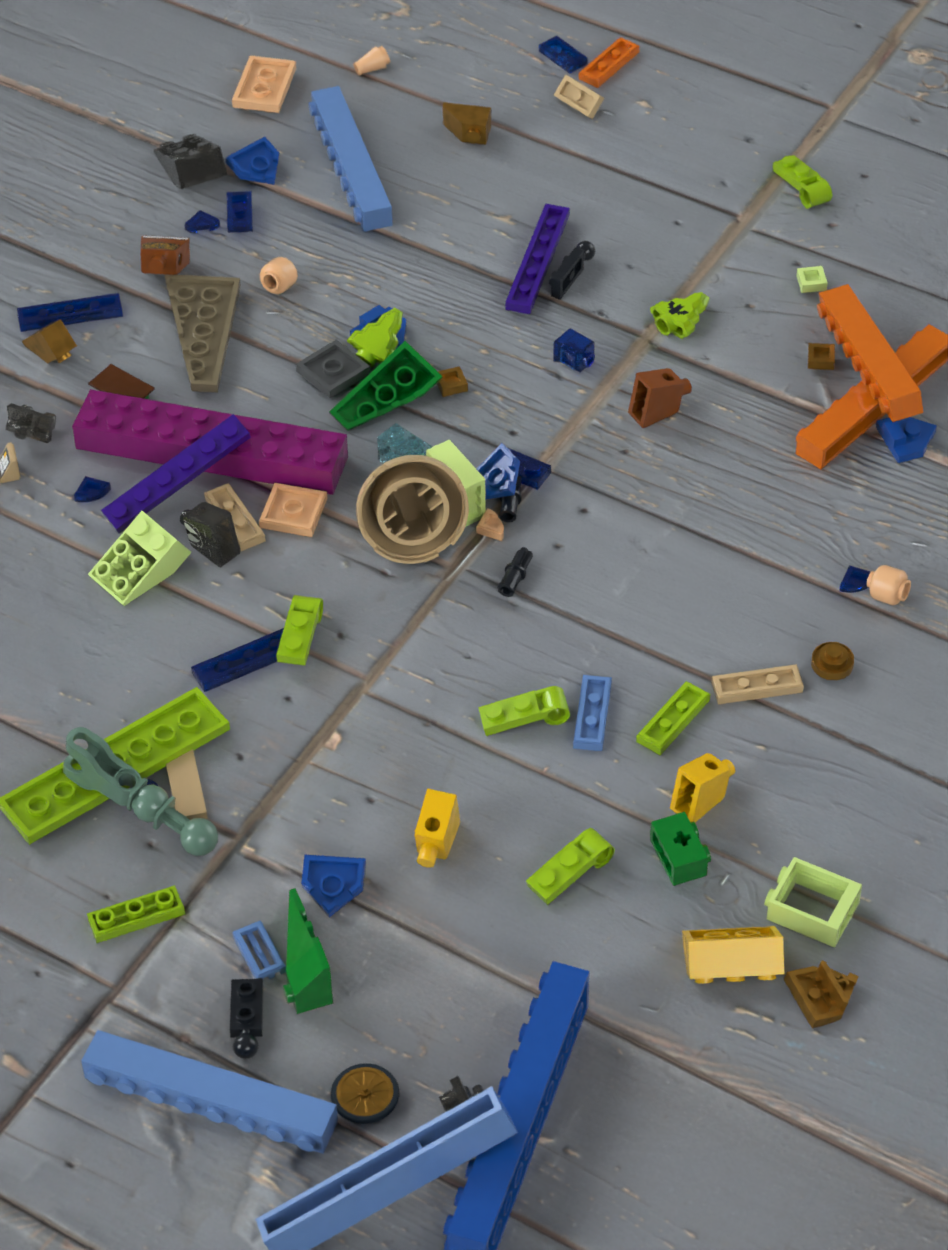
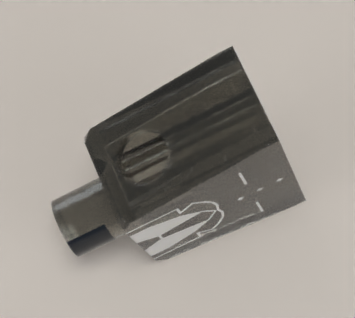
(211, 532)

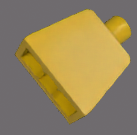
(700, 785)
(436, 827)

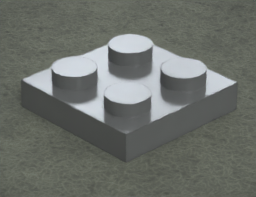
(333, 368)

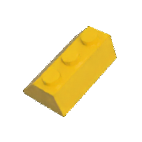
(733, 953)

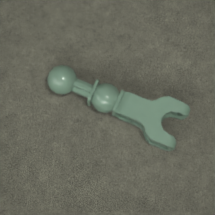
(150, 803)

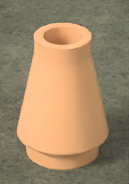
(373, 60)

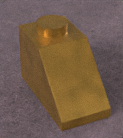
(468, 122)
(51, 342)

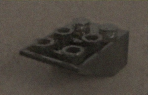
(191, 160)

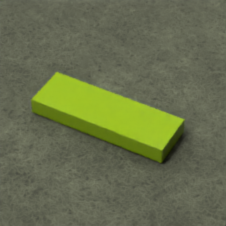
(673, 718)

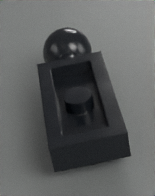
(570, 269)
(246, 1015)

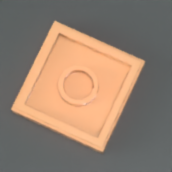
(293, 510)

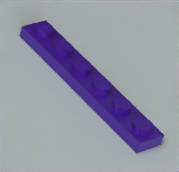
(537, 259)
(176, 473)

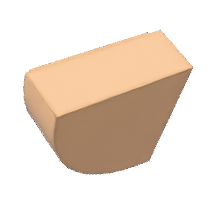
(491, 525)

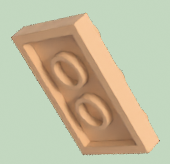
(264, 84)

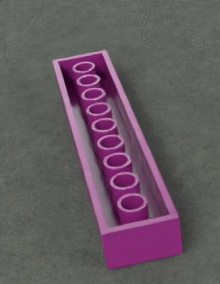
(162, 430)

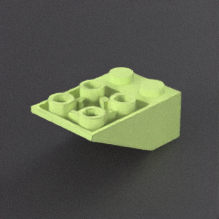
(139, 560)

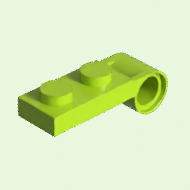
(811, 186)
(299, 629)
(524, 709)
(569, 864)

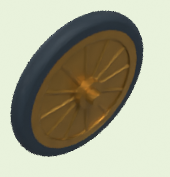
(365, 1093)

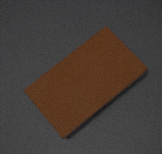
(120, 382)

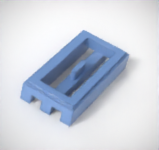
(267, 971)

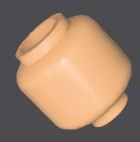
(278, 275)
(888, 585)

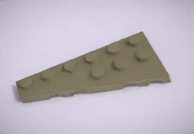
(204, 321)

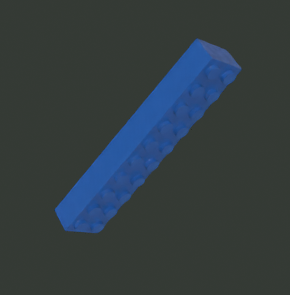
(528, 1096)

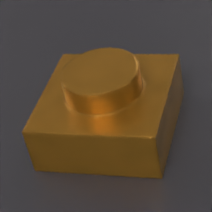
(821, 356)
(452, 382)

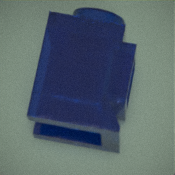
(574, 350)

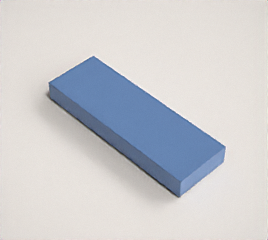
(592, 713)

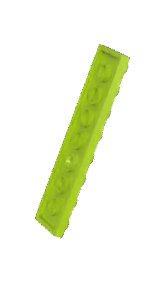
(144, 745)

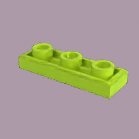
(135, 914)

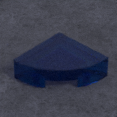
(202, 221)
(91, 490)
(854, 580)

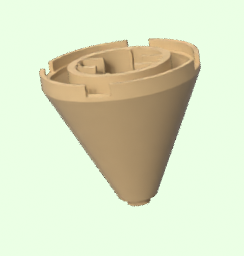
(412, 509)

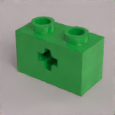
(679, 848)

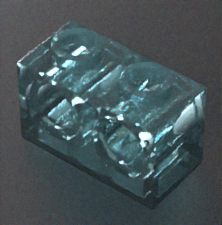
(399, 442)

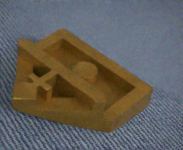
(821, 992)

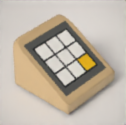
(8, 465)

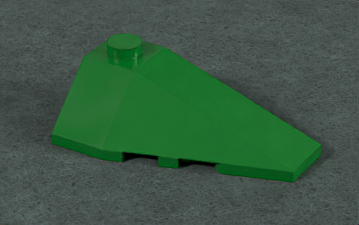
(389, 386)
(306, 963)

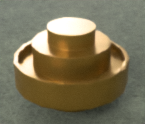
(832, 661)

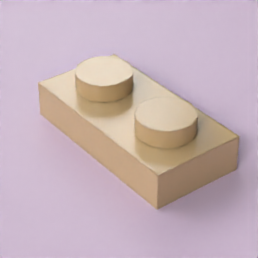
(579, 96)

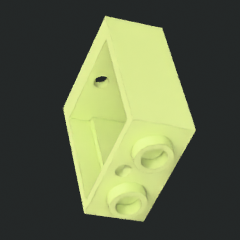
(470, 477)
(823, 882)

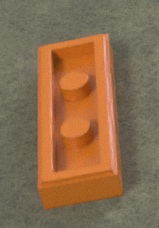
(609, 62)

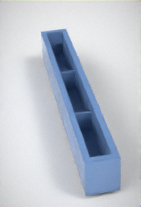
(350, 159)
(210, 1092)
(388, 1174)

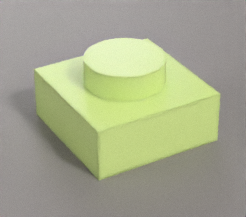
(811, 279)

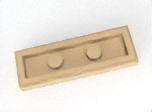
(246, 528)
(757, 684)
(186, 786)

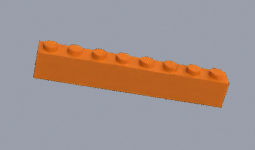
(870, 353)
(858, 411)

